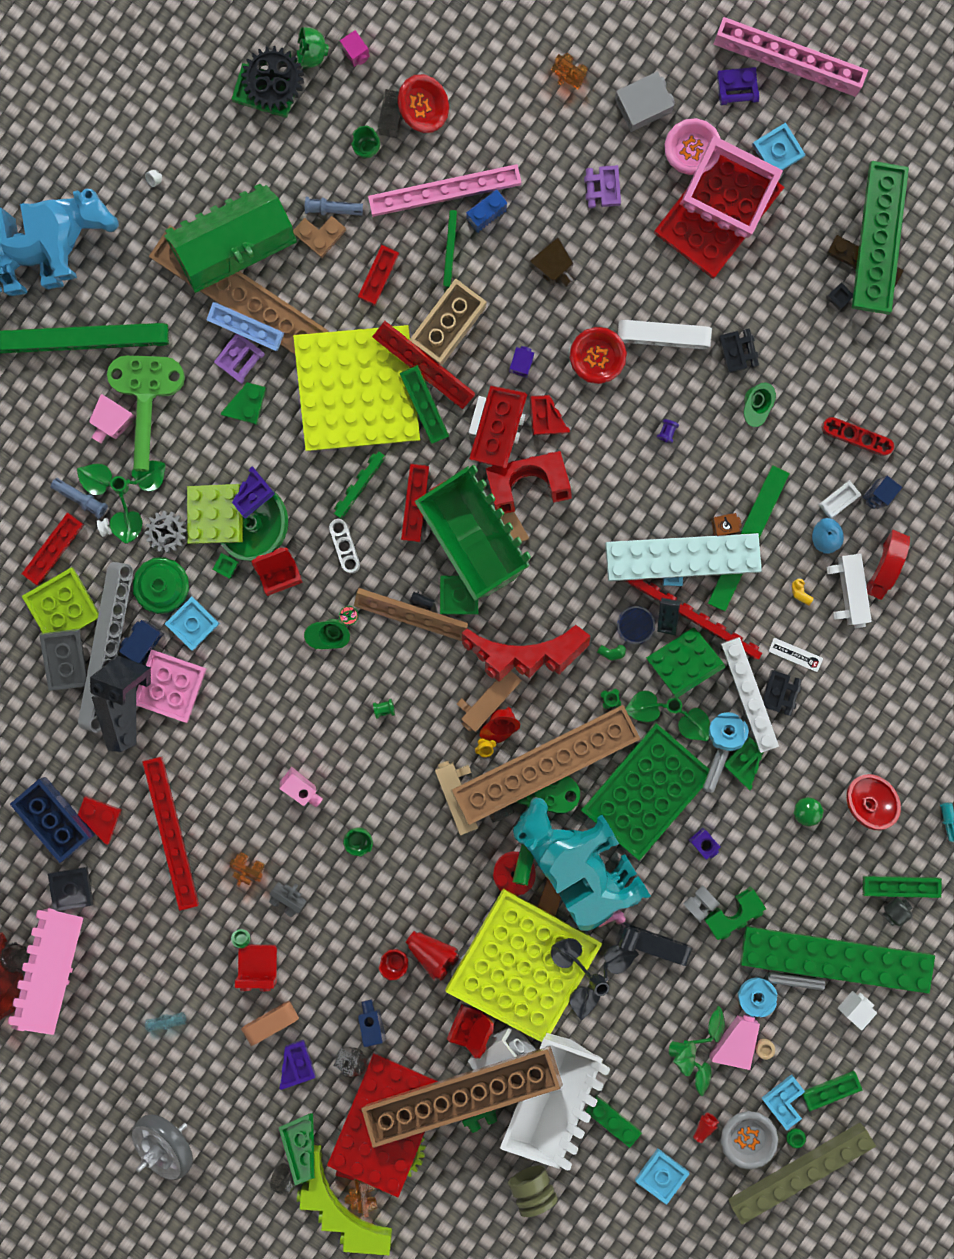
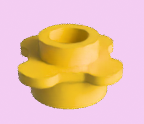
(485, 747)

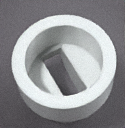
(153, 177)

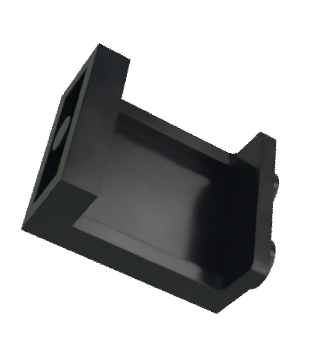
(119, 678)

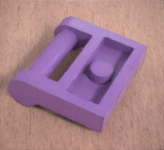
(233, 355)

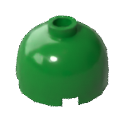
(311, 47)

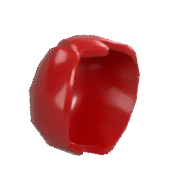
(393, 964)

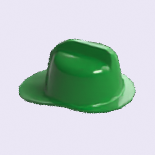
(758, 403)
(327, 635)

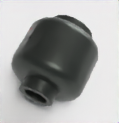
(898, 912)

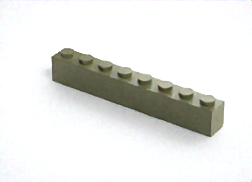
(801, 1173)

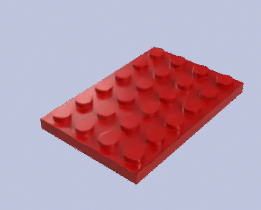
(729, 190)
(353, 1154)

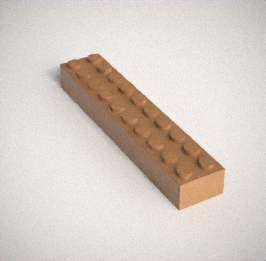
(462, 1096)

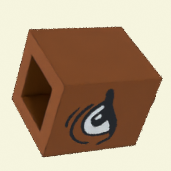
(726, 524)

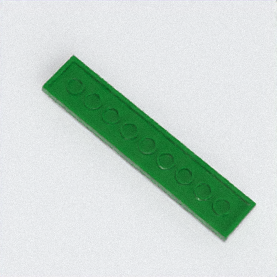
(837, 959)

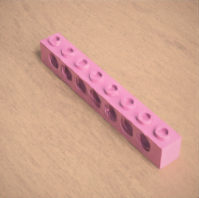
(790, 57)

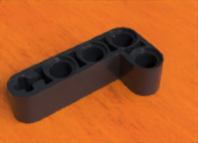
(636, 938)

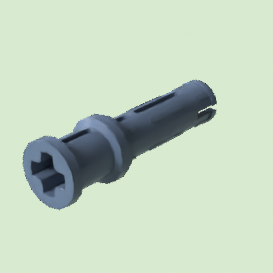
(323, 206)
(86, 502)

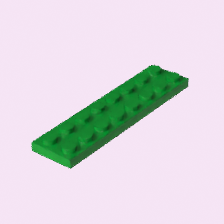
(880, 238)

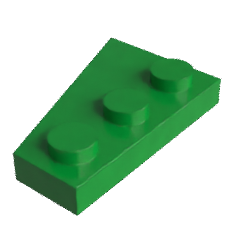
(299, 1148)

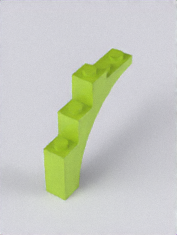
(356, 1234)

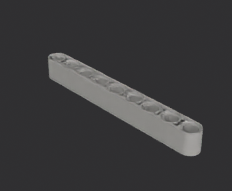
(106, 635)

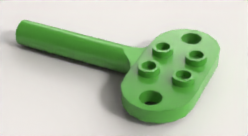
(146, 379)

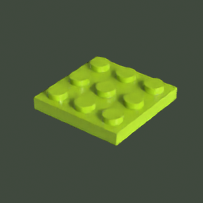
(213, 515)
(61, 603)

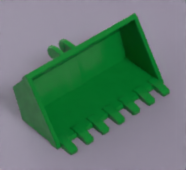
(231, 237)
(473, 533)

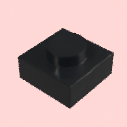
(840, 296)

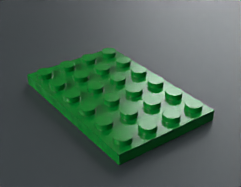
(648, 791)

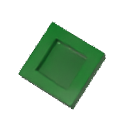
(225, 565)

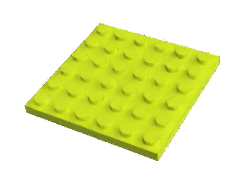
(352, 391)
(512, 968)

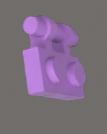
(609, 186)

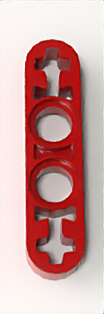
(856, 440)

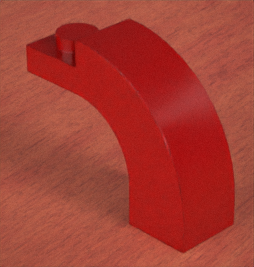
(891, 563)

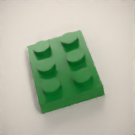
(241, 98)

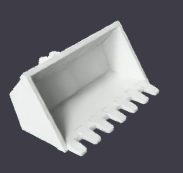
(547, 1122)

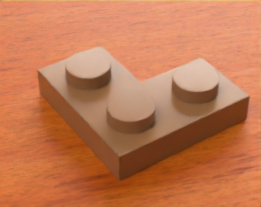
(319, 240)

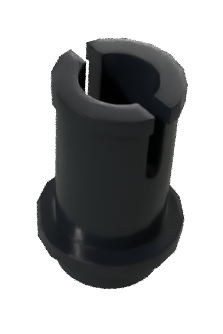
(421, 600)

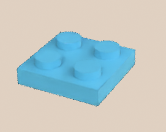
(779, 147)
(192, 623)
(662, 1176)

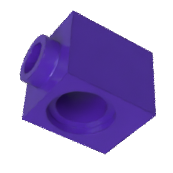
(521, 361)
(697, 839)

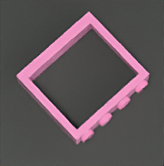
(744, 159)

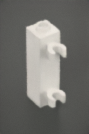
(854, 590)

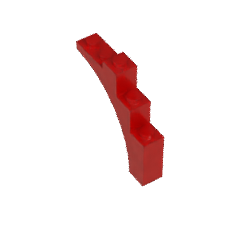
(502, 658)

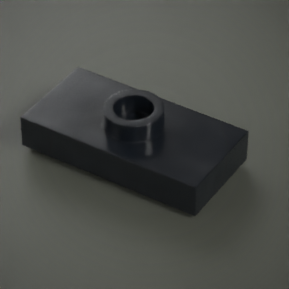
(668, 616)

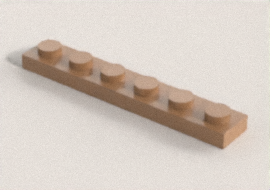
(410, 614)

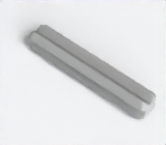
(715, 770)
(796, 981)

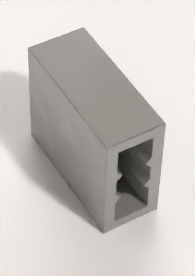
(644, 101)

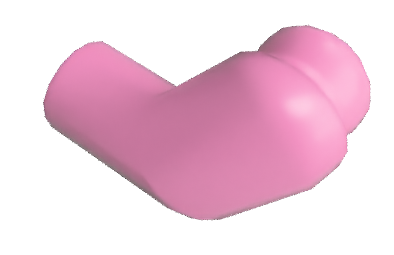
(617, 916)

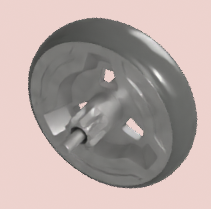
(162, 1147)

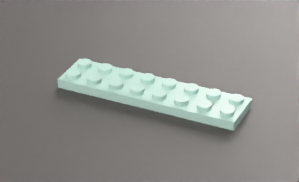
(683, 557)

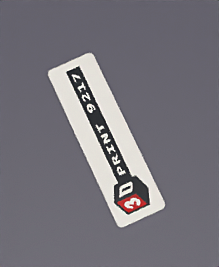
(795, 654)

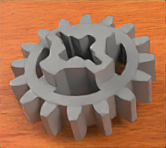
(163, 539)

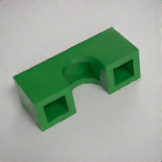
(749, 907)

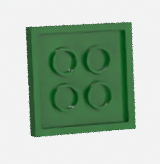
(685, 662)

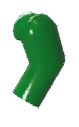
(613, 654)

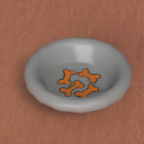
(749, 1140)

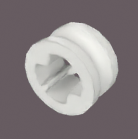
(104, 527)

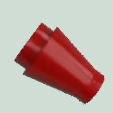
(706, 1127)

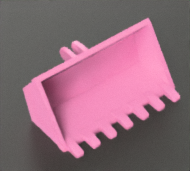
(46, 972)

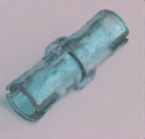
(165, 1022)

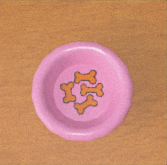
(687, 144)

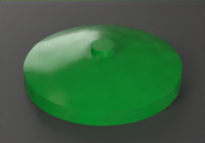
(262, 531)

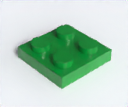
(456, 597)

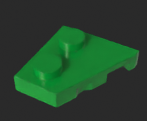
(246, 404)
(745, 762)

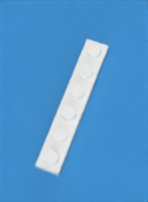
(749, 695)

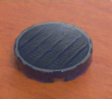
(635, 624)

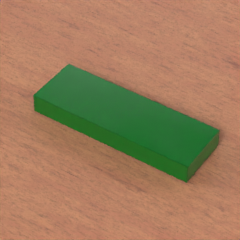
(832, 1091)

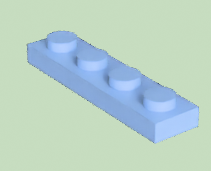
(245, 326)

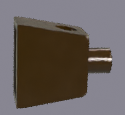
(553, 264)

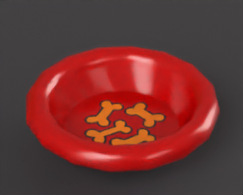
(423, 103)
(598, 355)

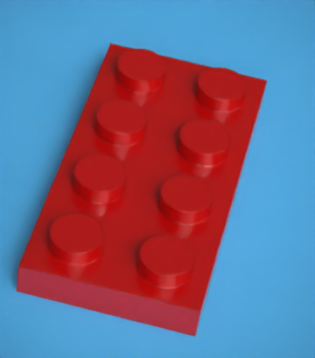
(498, 426)

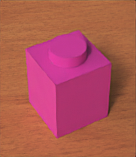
(355, 48)

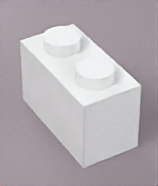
(858, 1009)

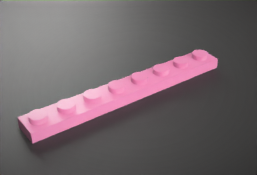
(444, 190)

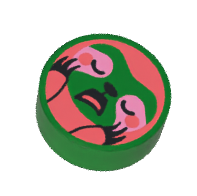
(348, 615)

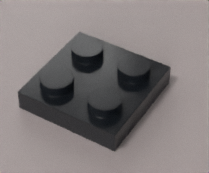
(70, 889)

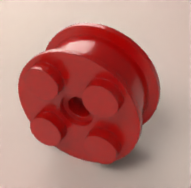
(503, 877)

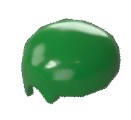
(365, 142)
(808, 811)
(358, 841)

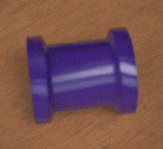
(667, 431)

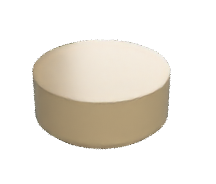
(765, 1049)

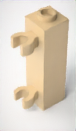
(449, 779)

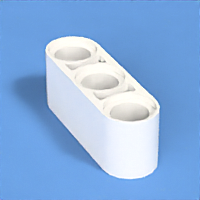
(341, 537)

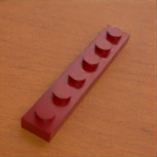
(430, 369)

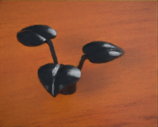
(585, 999)

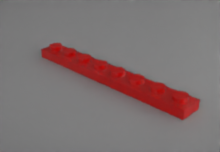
(701, 620)
(170, 833)

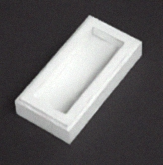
(839, 499)

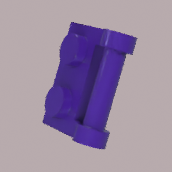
(737, 80)

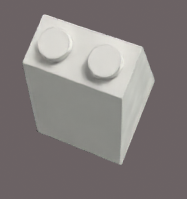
(503, 1046)

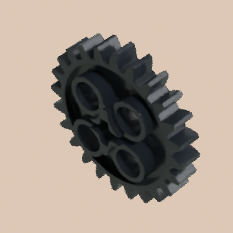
(274, 61)

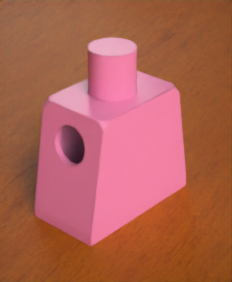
(109, 419)
(294, 782)

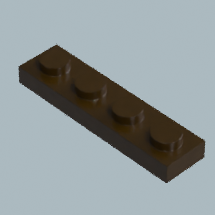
(848, 253)

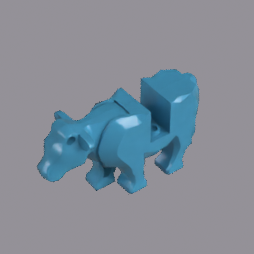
(48, 237)

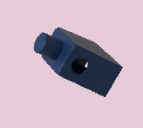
(371, 1033)

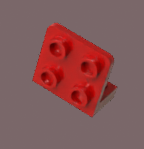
(277, 571)
(257, 967)
(471, 1030)

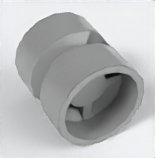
(708, 902)

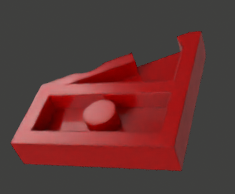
(546, 417)
(100, 817)

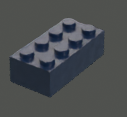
(52, 819)

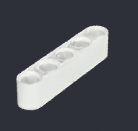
(665, 334)

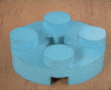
(736, 725)
(746, 996)

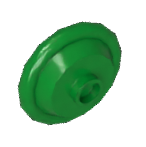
(160, 585)

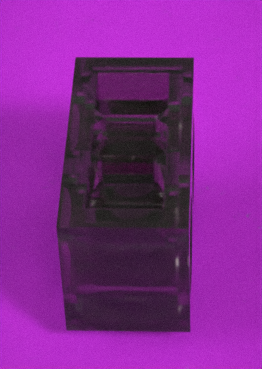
(390, 117)

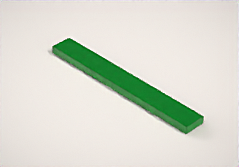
(754, 524)

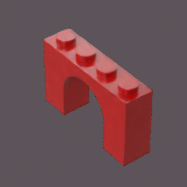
(547, 467)

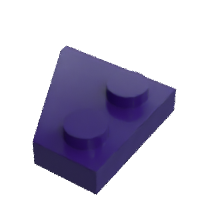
(296, 1065)

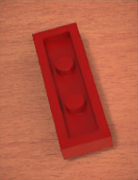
(378, 275)

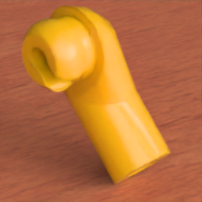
(798, 592)

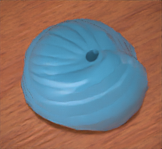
(827, 535)

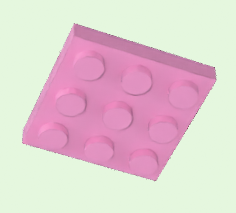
(172, 686)

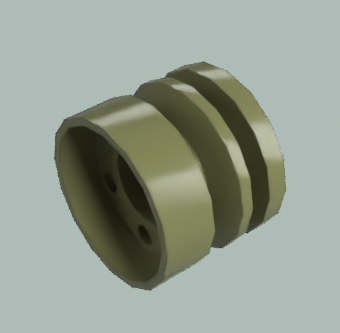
(533, 1191)

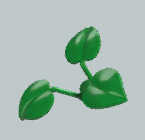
(96, 479)
(692, 726)
(685, 1052)

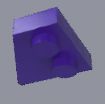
(252, 494)

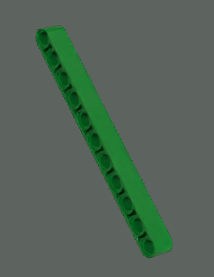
(84, 338)

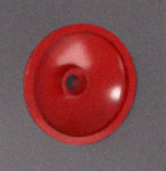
(879, 796)

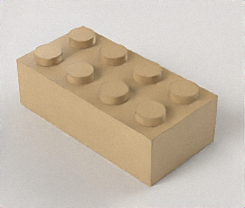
(448, 322)

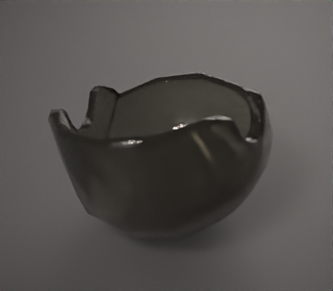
(13, 957)
(282, 1180)

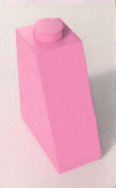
(737, 1043)

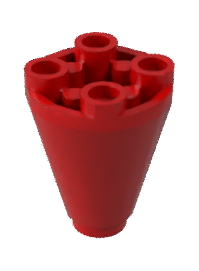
(432, 954)

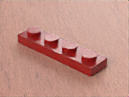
(412, 515)
(52, 549)

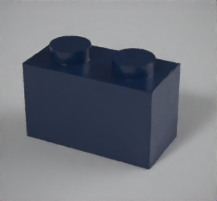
(882, 492)
(141, 641)

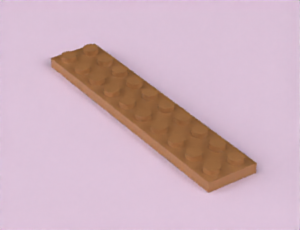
(247, 298)
(545, 764)

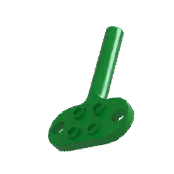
(555, 798)

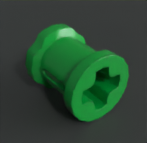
(384, 708)

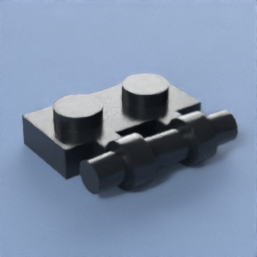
(733, 352)
(776, 689)

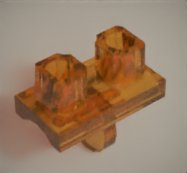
(568, 72)
(239, 865)
(364, 1204)

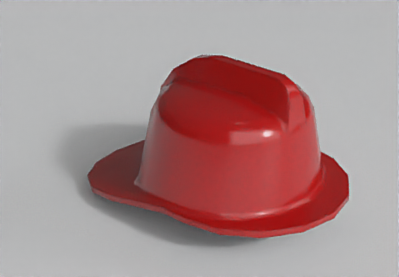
(500, 726)

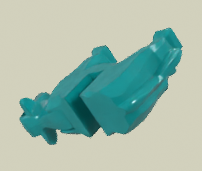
(575, 857)

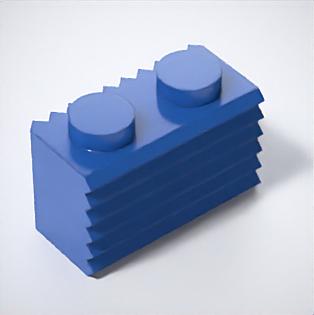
(486, 211)

